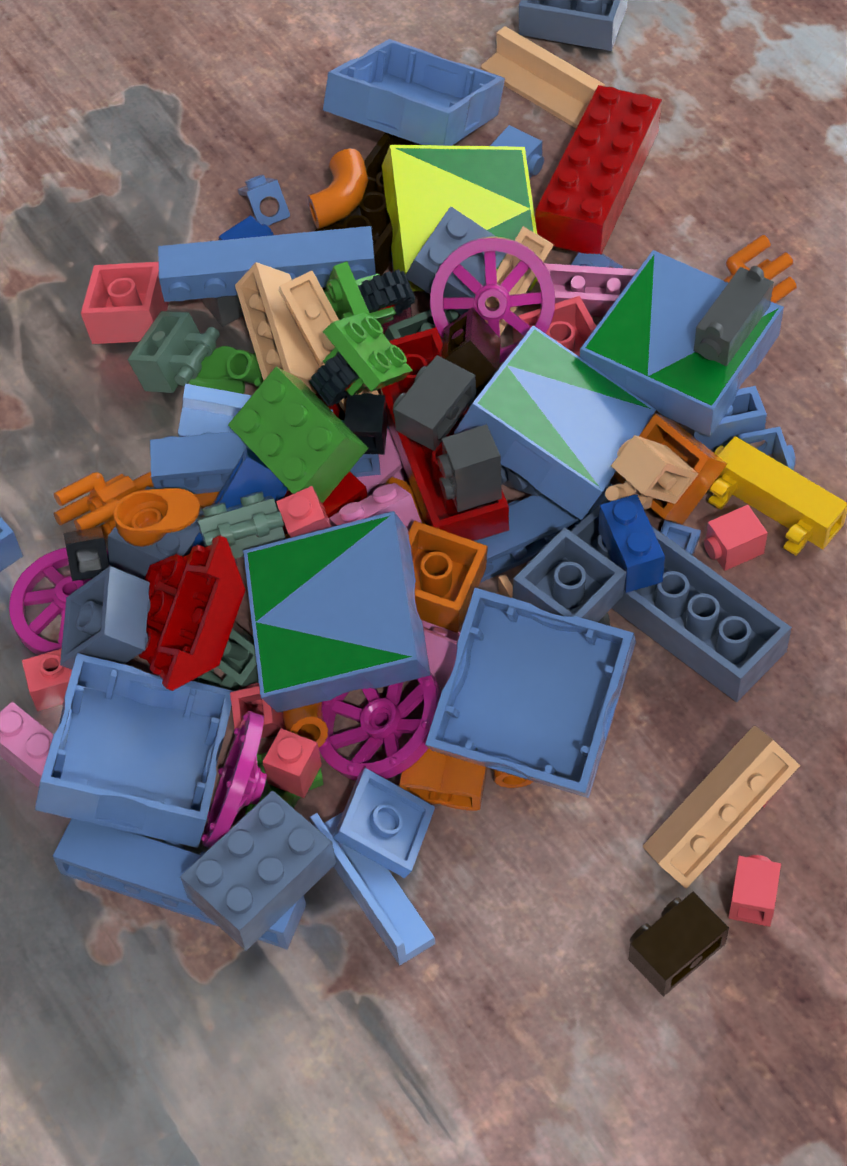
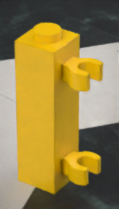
(778, 493)

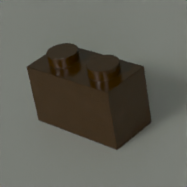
(472, 346)
(677, 942)

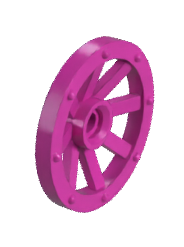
(489, 245)
(22, 596)
(381, 723)
(239, 780)

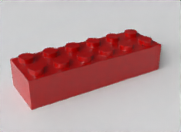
(598, 170)
(422, 463)

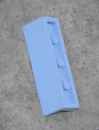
(209, 410)
(379, 897)

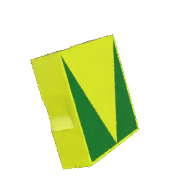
(478, 181)

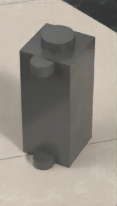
(733, 315)

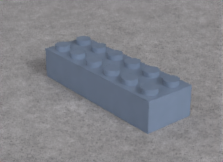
(700, 617)

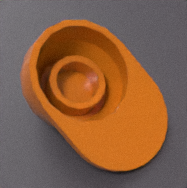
(150, 514)

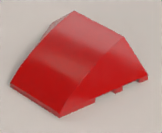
(191, 612)

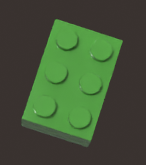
(297, 435)

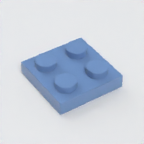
(384, 823)

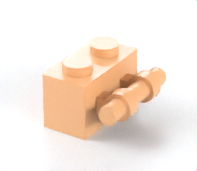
(650, 472)

